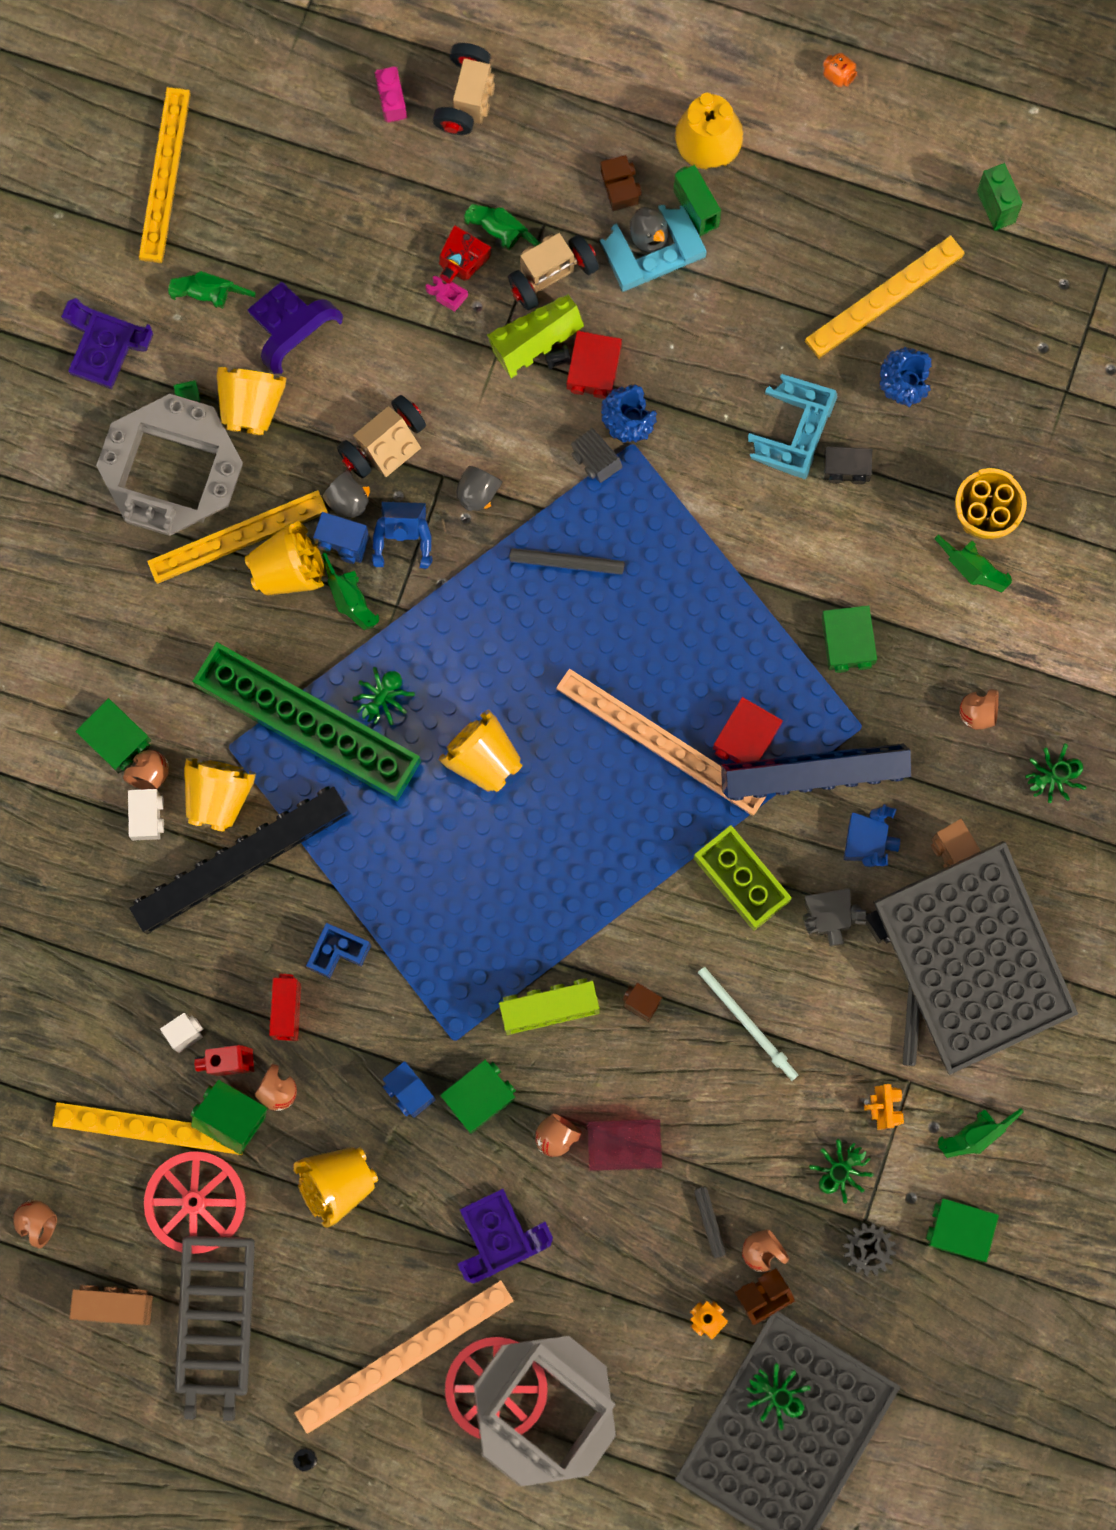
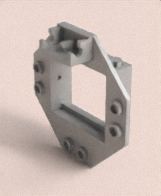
(183, 423)
(574, 1369)

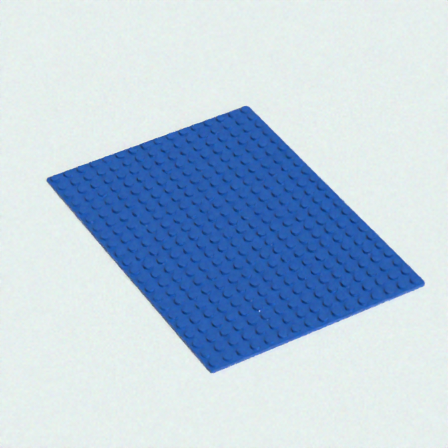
(502, 885)

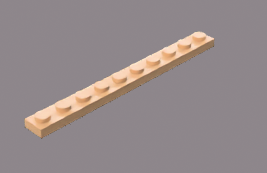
(650, 735)
(404, 1357)

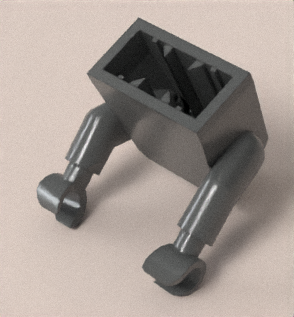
(831, 914)

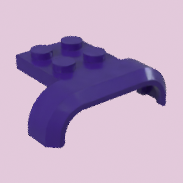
(288, 322)
(103, 343)
(499, 1237)

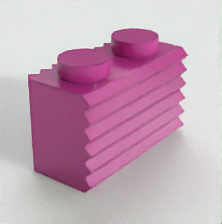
(390, 94)

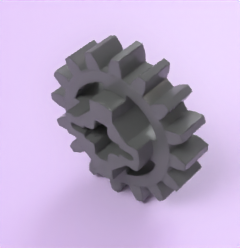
(879, 1255)

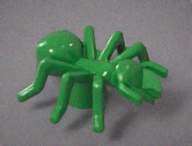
(385, 694)
(1059, 773)
(840, 1171)
(780, 1398)

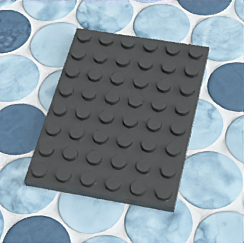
(976, 957)
(797, 1472)

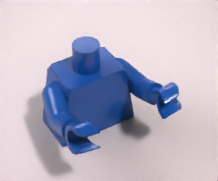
(402, 522)
(869, 839)

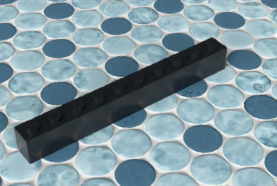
(239, 860)

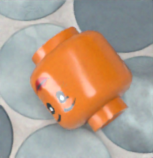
(839, 69)

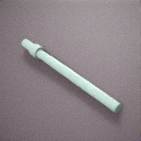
(778, 1059)

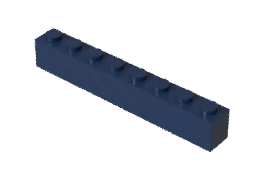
(816, 771)

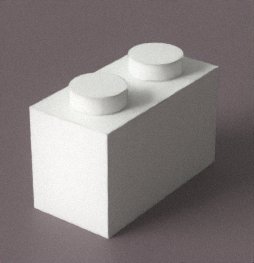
(144, 814)
(182, 1032)

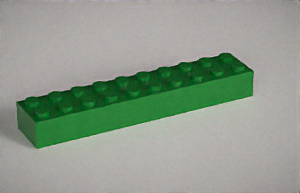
(307, 721)

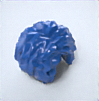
(904, 376)
(626, 414)

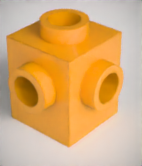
(717, 1320)

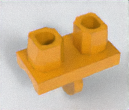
(882, 1107)

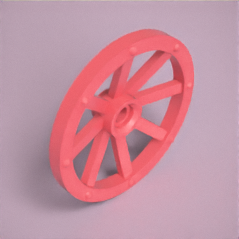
(202, 1202)
(450, 1388)

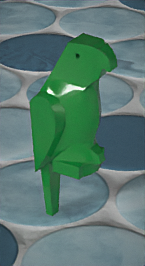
(499, 225)
(205, 288)
(975, 566)
(349, 597)
(976, 1135)

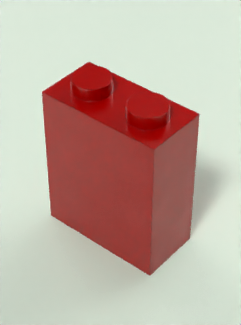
(594, 364)
(747, 733)
(285, 1008)

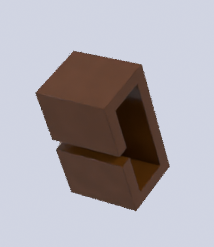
(619, 182)
(641, 1001)
(764, 1297)

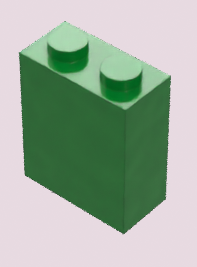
(999, 196)
(697, 199)
(849, 638)
(114, 736)
(479, 1095)
(228, 1116)
(962, 1230)

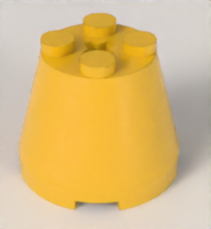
(709, 132)
(248, 399)
(990, 494)
(286, 562)
(483, 753)
(215, 792)
(334, 1183)

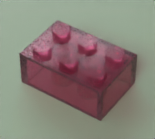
(624, 1145)

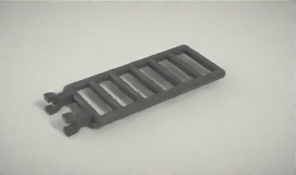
(244, 1316)

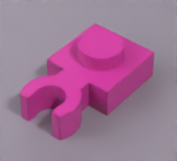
(448, 295)

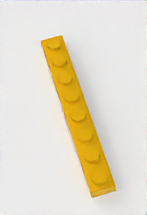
(164, 175)
(884, 297)
(236, 537)
(134, 1127)

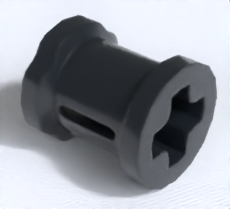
(558, 357)
(312, 1457)

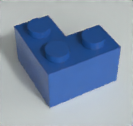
(342, 535)
(332, 946)
(409, 1090)

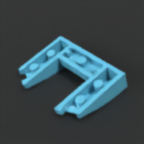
(634, 272)
(798, 457)

